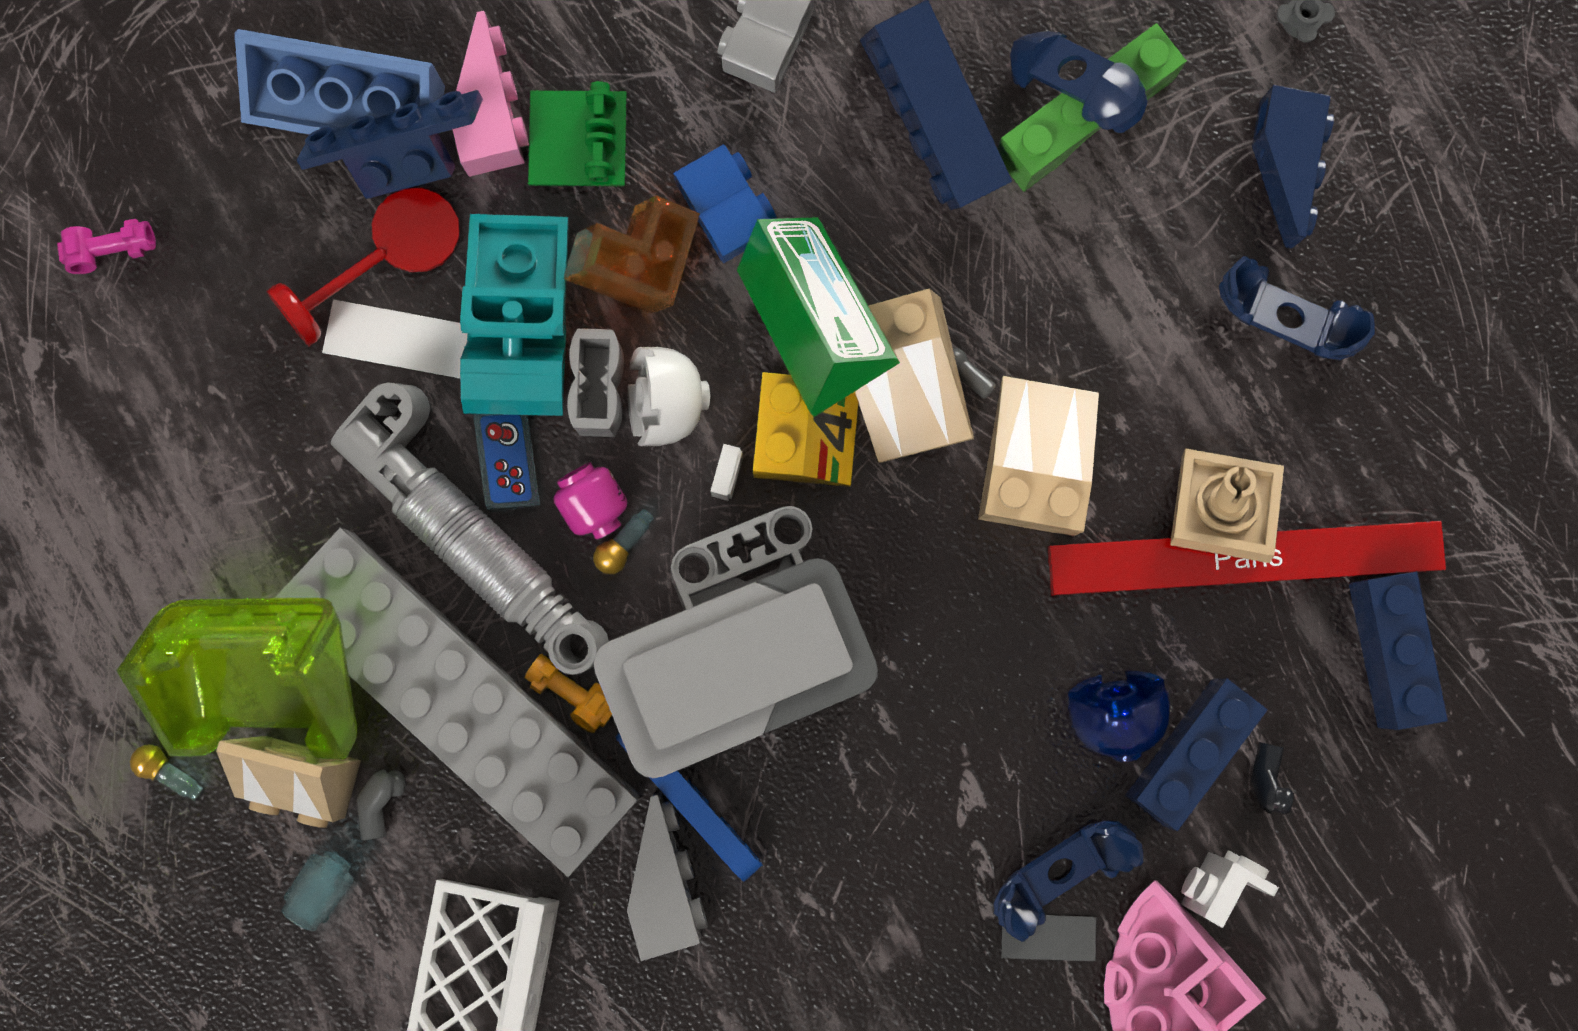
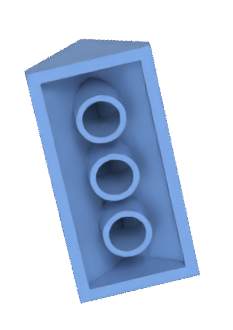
(321, 85)

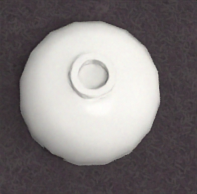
(666, 396)

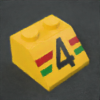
(800, 446)

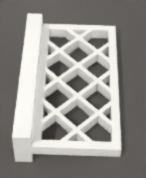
(525, 962)

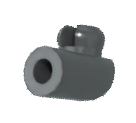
(372, 800)

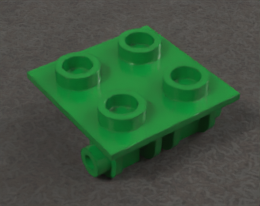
(577, 137)

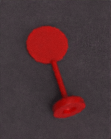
(411, 232)

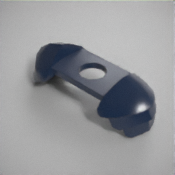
(1107, 89)
(1325, 332)
(1094, 847)

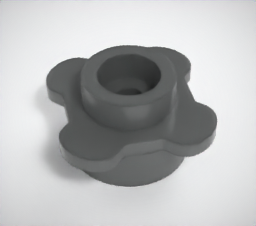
(1299, 26)

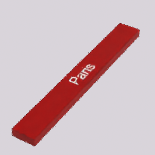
(1296, 557)

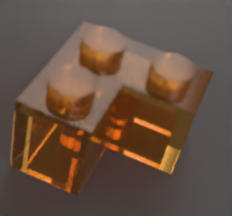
(639, 265)

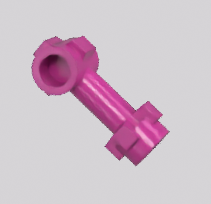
(80, 248)

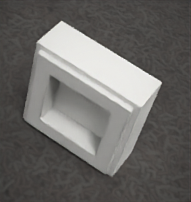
(727, 472)

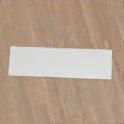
(394, 338)

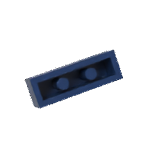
(1398, 651)
(1196, 753)

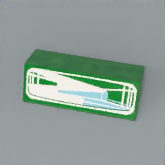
(813, 310)

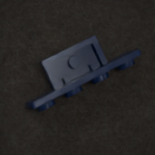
(395, 148)

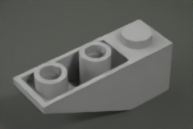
(660, 900)

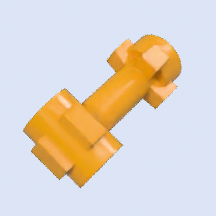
(590, 705)

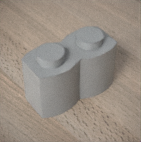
(764, 40)
(598, 370)

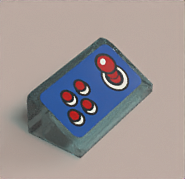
(506, 461)

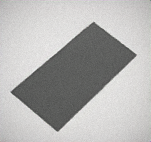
(1057, 939)

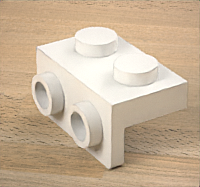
(1219, 883)

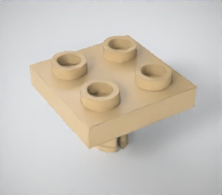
(1227, 505)

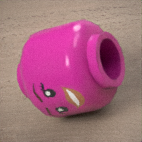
(590, 500)

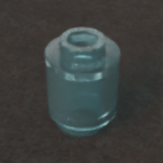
(317, 890)

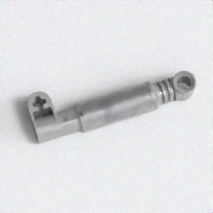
(449, 520)

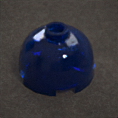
(1120, 716)

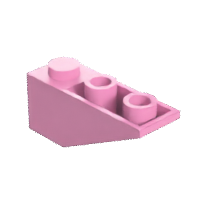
(495, 135)

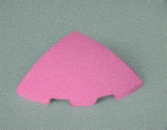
(1173, 972)

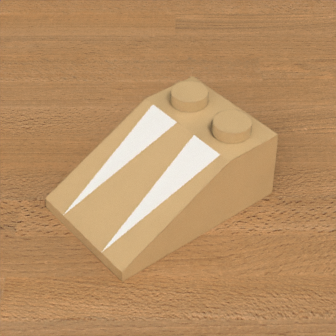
(922, 397)
(1041, 457)
(289, 778)

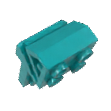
(514, 315)

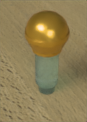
(612, 555)
(151, 763)

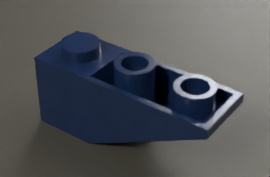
(1288, 152)

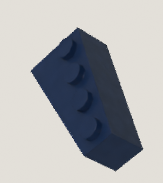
(936, 106)

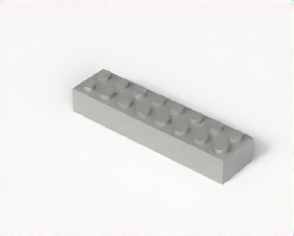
(465, 705)

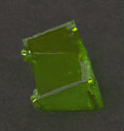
(243, 666)

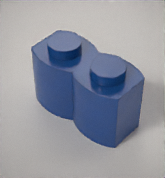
(726, 204)

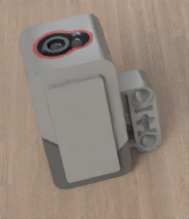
(738, 652)

